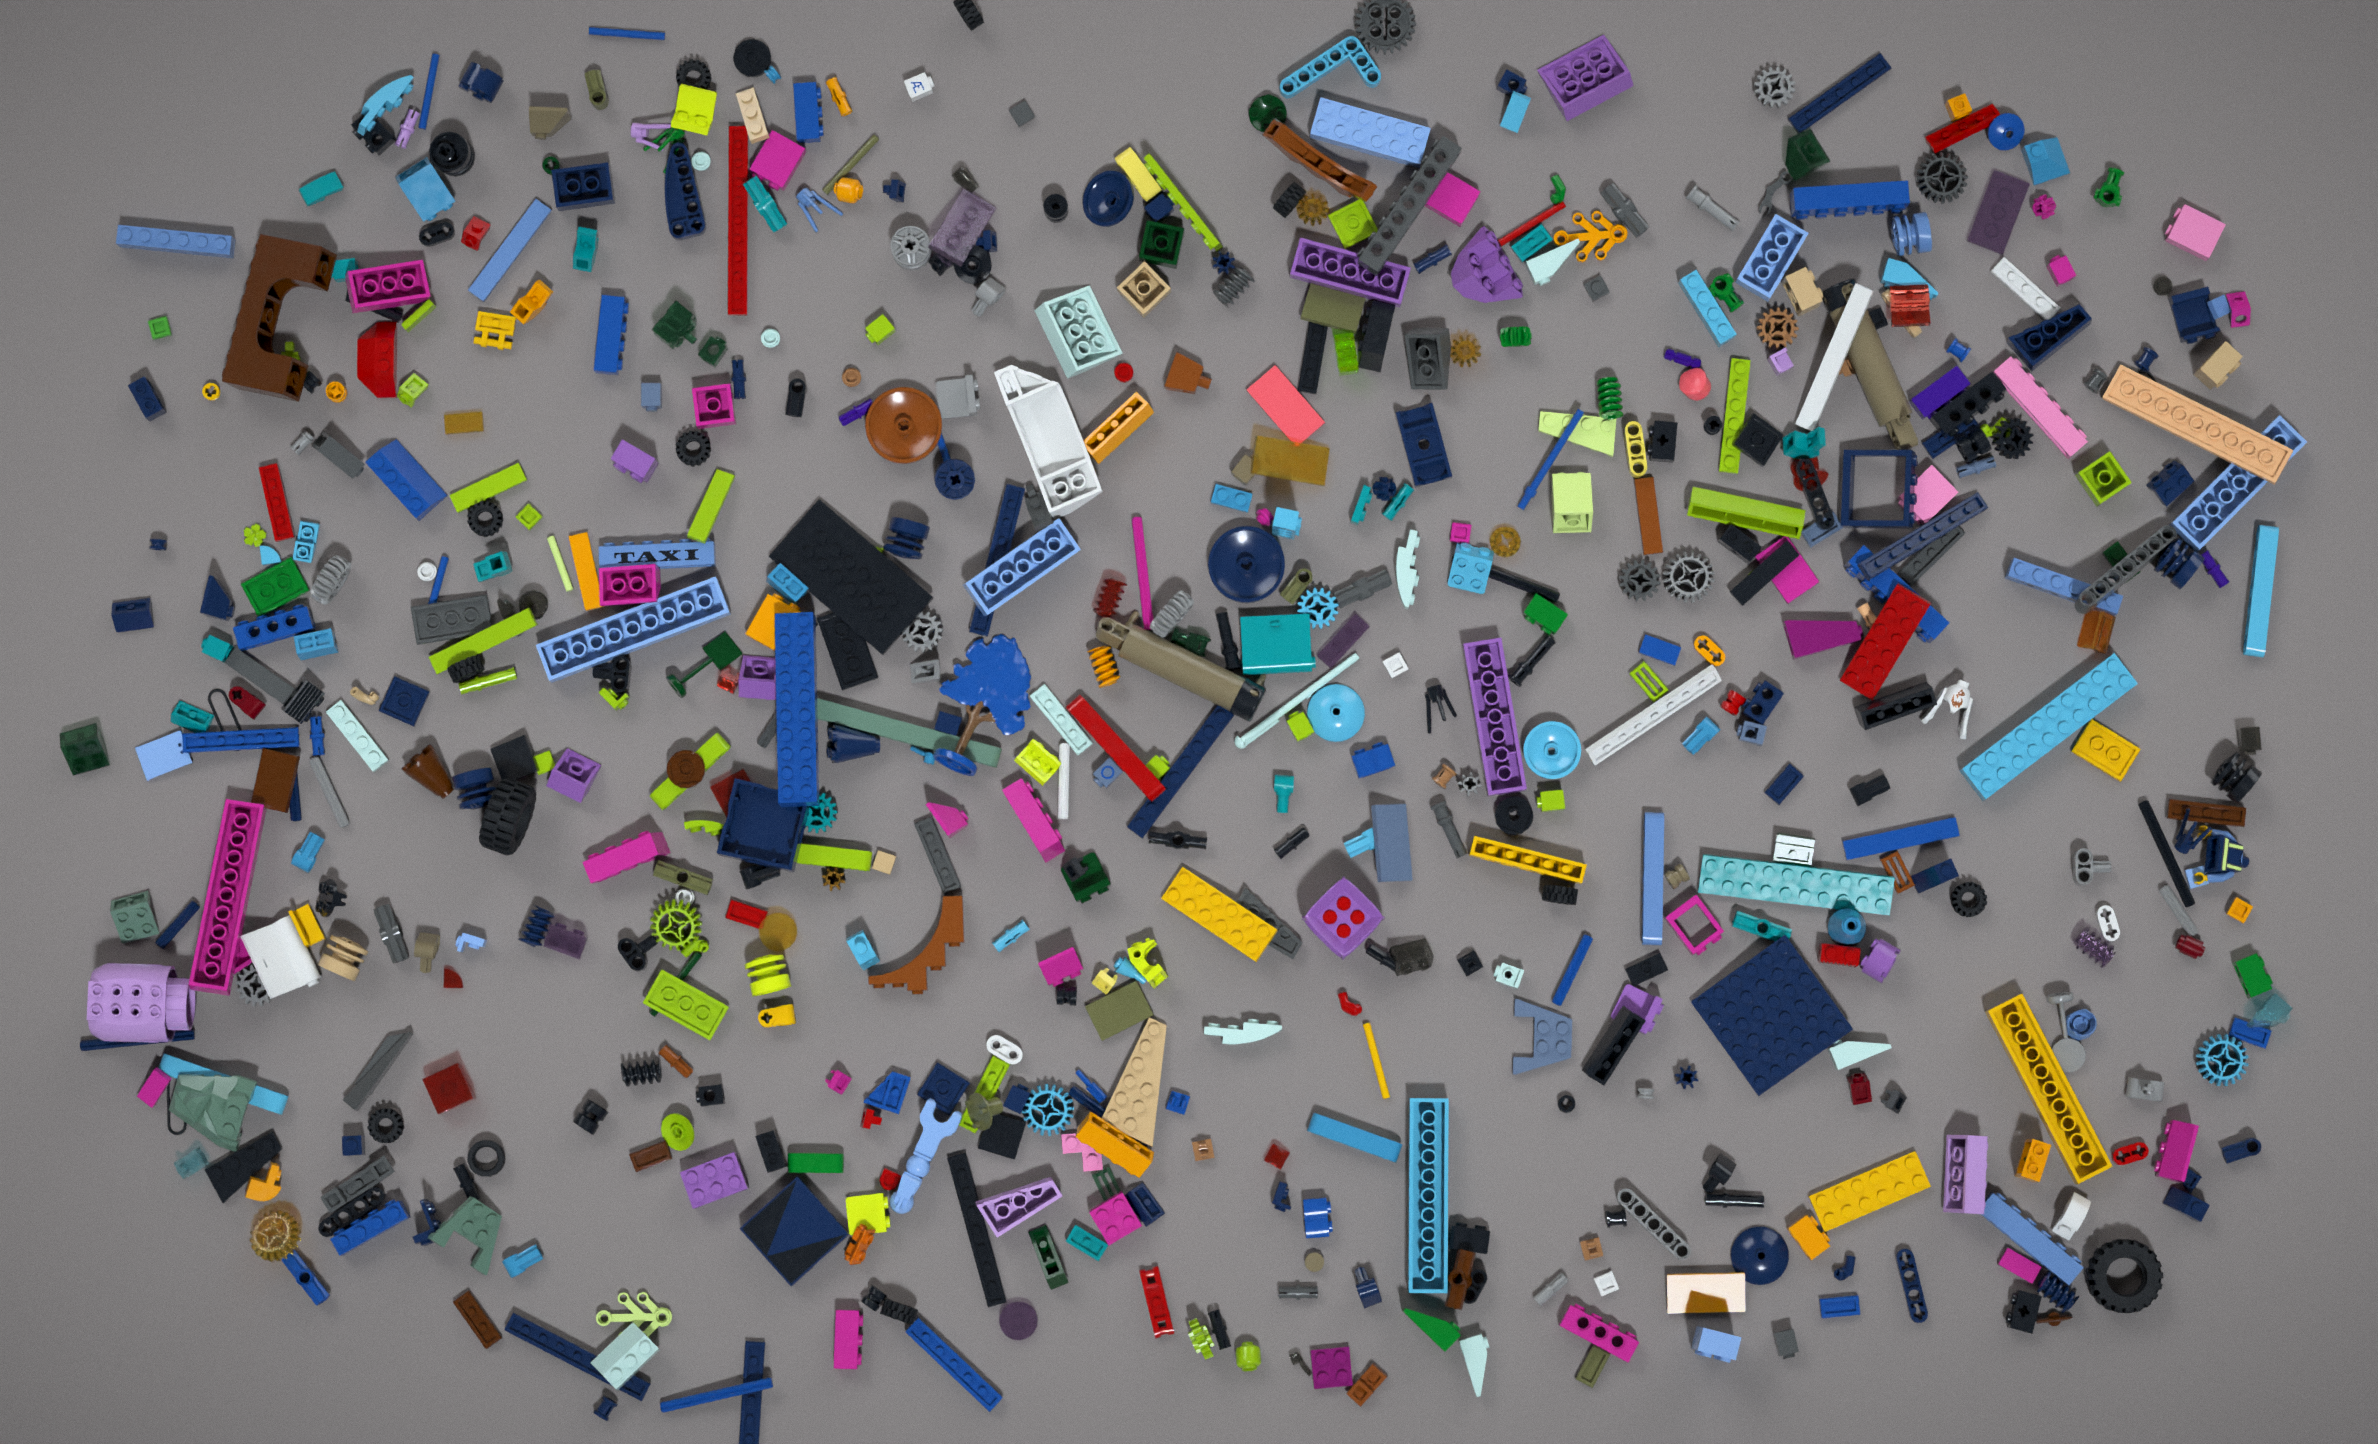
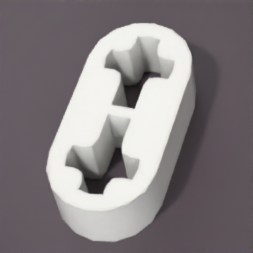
(2112, 921)

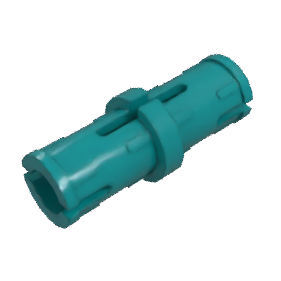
(1398, 501)

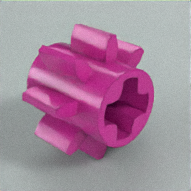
(2044, 206)

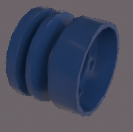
(950, 468)
(906, 538)
(2179, 563)
(475, 788)

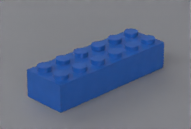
(1848, 199)
(1883, 586)

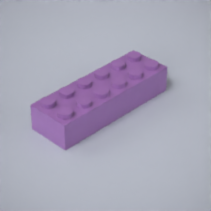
(1340, 271)

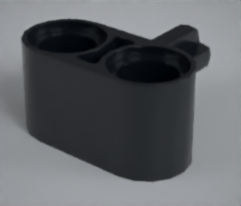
(614, 674)
(637, 951)
(1719, 1173)
(1477, 1288)

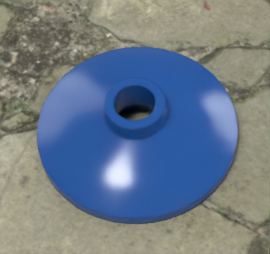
(2000, 126)

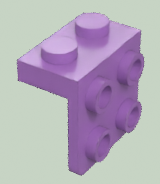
(1640, 1003)

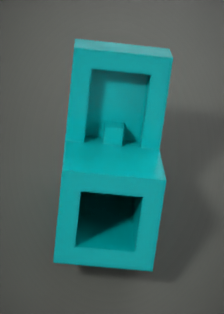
(586, 249)
(1804, 445)
(493, 566)

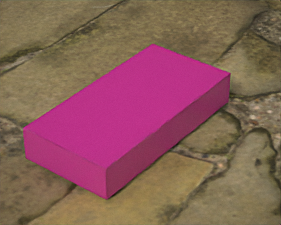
(154, 1087)
(2019, 1265)

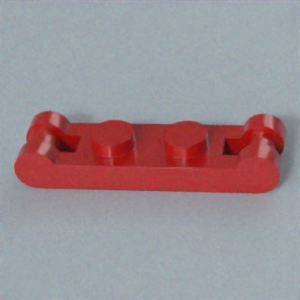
(1156, 1302)

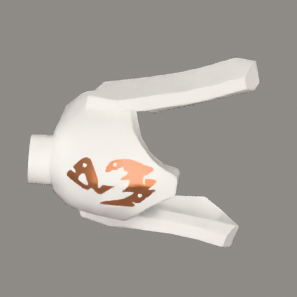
(1958, 697)

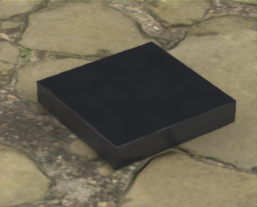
(1757, 439)
(515, 758)
(1003, 1136)

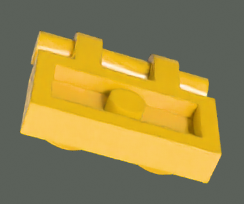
(495, 324)

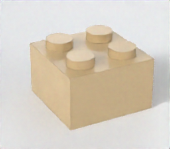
(1144, 289)
(1802, 291)
(2216, 367)

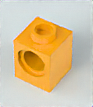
(1958, 107)

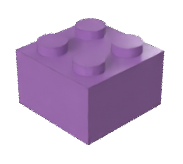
(633, 460)

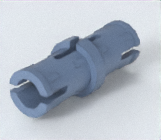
(1976, 467)

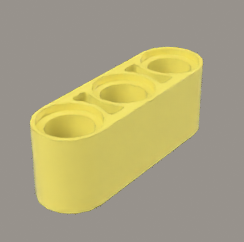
(1138, 174)
(1638, 440)

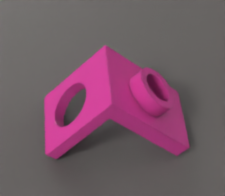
(2239, 306)

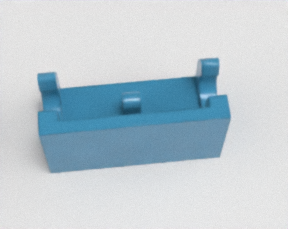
(787, 584)
(315, 644)

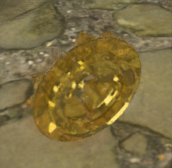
(1508, 533)

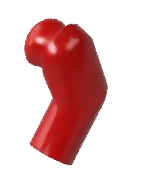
(1349, 1007)

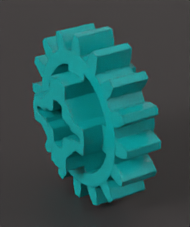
(826, 821)

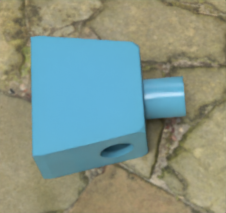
(862, 950)

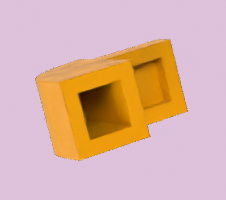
(532, 303)
(264, 1189)

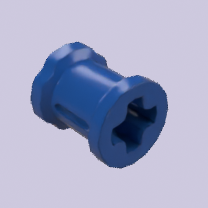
(1958, 350)

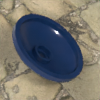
(1100, 198)
(1745, 1255)

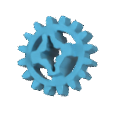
(1316, 600)

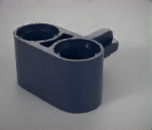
(1367, 1288)

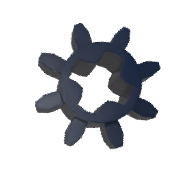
(1221, 268)
(1384, 488)
(1692, 1078)

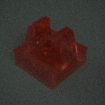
(728, 681)
(1276, 1156)

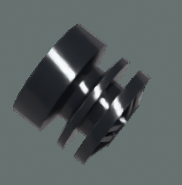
(463, 151)
(2236, 777)

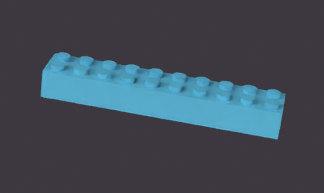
(2048, 727)
(1428, 1195)

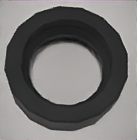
(472, 1163)

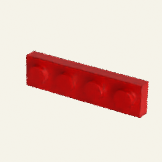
(1962, 128)
(276, 502)

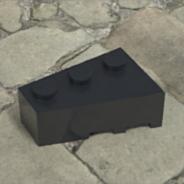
(1376, 335)

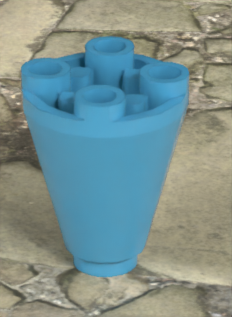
(1839, 930)

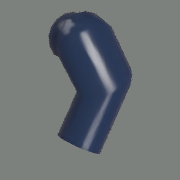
(1846, 1270)

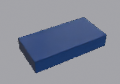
(1659, 650)
(2255, 1035)
(1839, 1306)

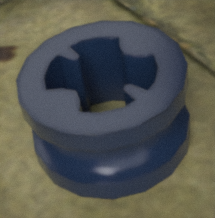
(158, 544)

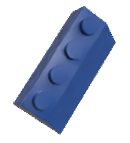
(406, 479)

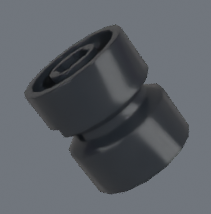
(1055, 208)
(1978, 440)
(586, 1122)

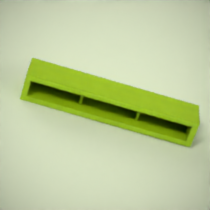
(1746, 512)

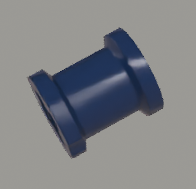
(2146, 359)
(605, 1408)

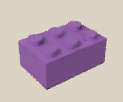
(714, 1180)

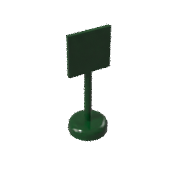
(720, 651)

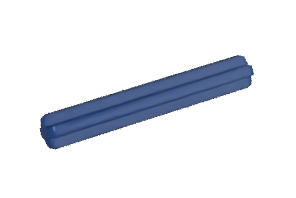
(1572, 970)

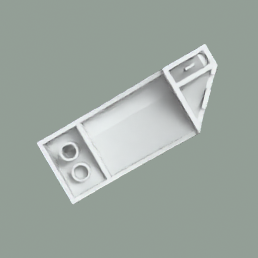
(1050, 439)

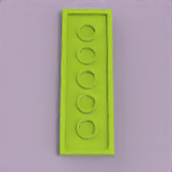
(1177, 197)

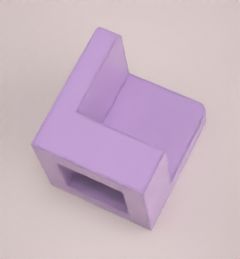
(1780, 362)

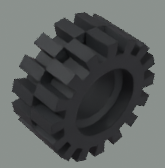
(969, 13)
(694, 66)
(1289, 199)
(701, 456)
(485, 530)
(465, 669)
(1560, 894)
(1957, 899)
(374, 1125)
(898, 1311)

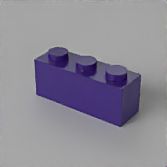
(1940, 393)

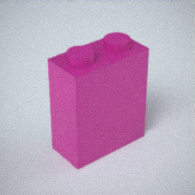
(777, 161)
(1453, 199)

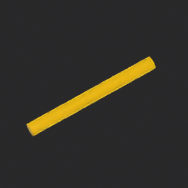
(1376, 1060)

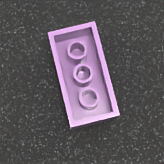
(1965, 1174)

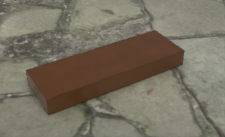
(477, 1320)

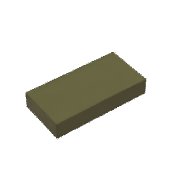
(1592, 1366)

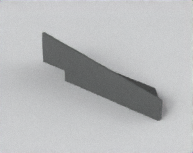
(376, 1069)

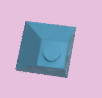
(2045, 160)

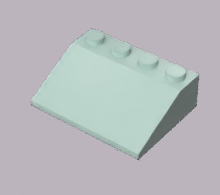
(1078, 331)

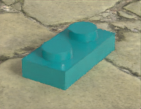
(1531, 243)
(1359, 513)
(1086, 1242)

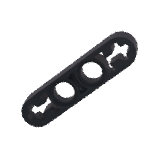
(1817, 493)
(350, 1209)

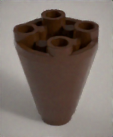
(429, 772)

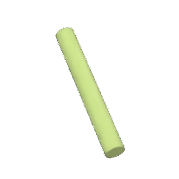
(560, 564)

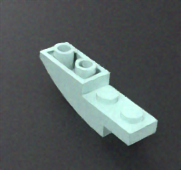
(1407, 577)
(1251, 1031)

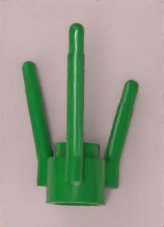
(673, 136)

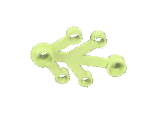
(638, 1315)

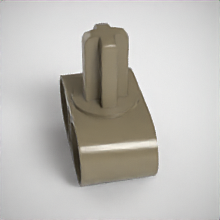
(426, 949)

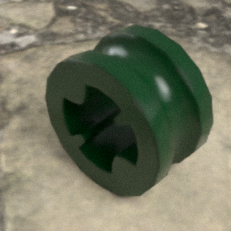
(546, 162)

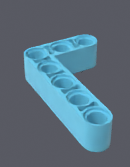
(1330, 65)

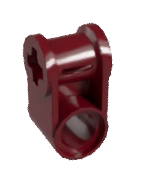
(248, 703)

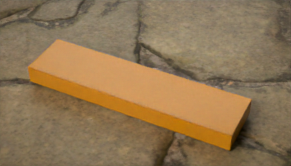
(585, 570)

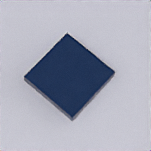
(404, 701)
(944, 1088)

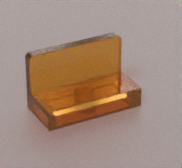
(2096, 631)

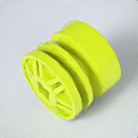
(767, 975)

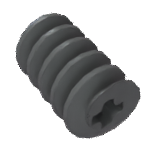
(1233, 286)

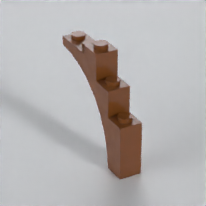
(1317, 163)
(914, 974)

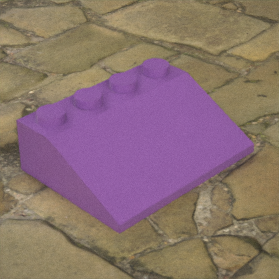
(1585, 77)

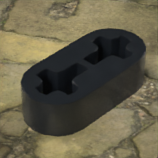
(438, 238)

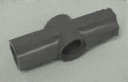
(1624, 210)
(1363, 588)
(391, 933)

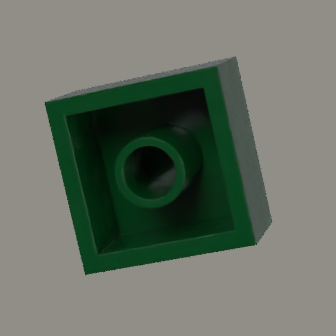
(1161, 244)

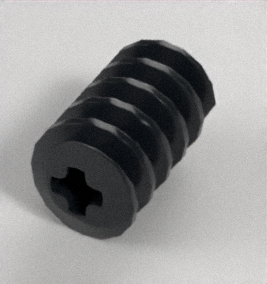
(641, 1073)

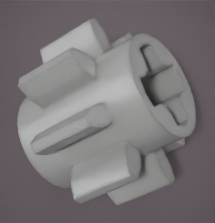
(1465, 787)

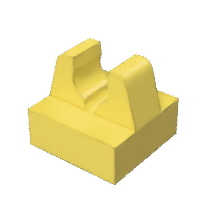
(1104, 981)

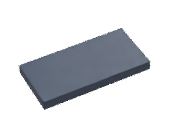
(1391, 843)

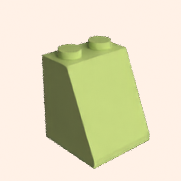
(1572, 502)

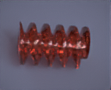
(1109, 598)

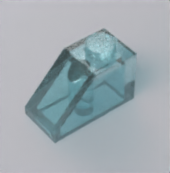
(2271, 1013)

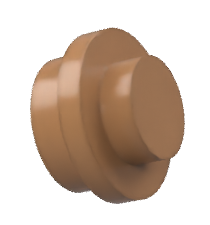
(851, 377)

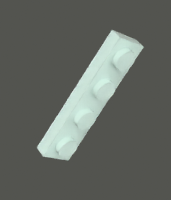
(357, 736)

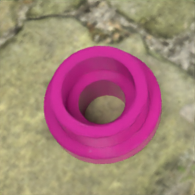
(1264, 517)

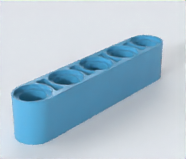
(1354, 1137)

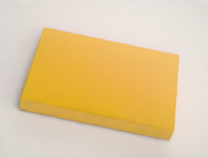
(2105, 750)

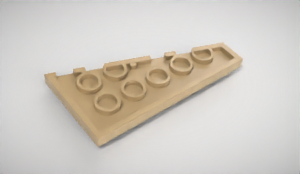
(1136, 1095)

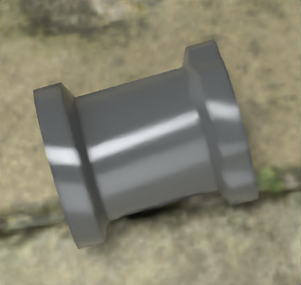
(2096, 381)

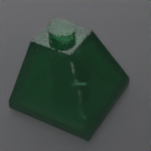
(1804, 155)

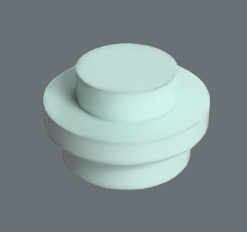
(701, 161)
(770, 338)

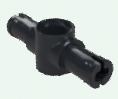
(1166, 839)

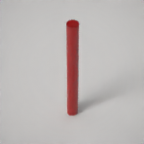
(1530, 224)

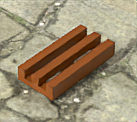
(1904, 887)

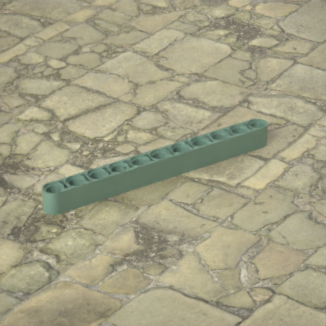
(904, 732)

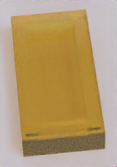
(464, 423)

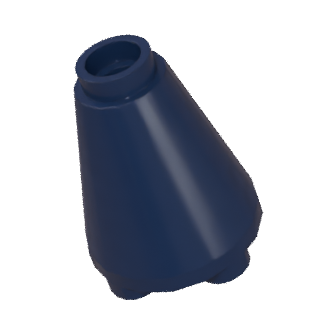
(850, 744)

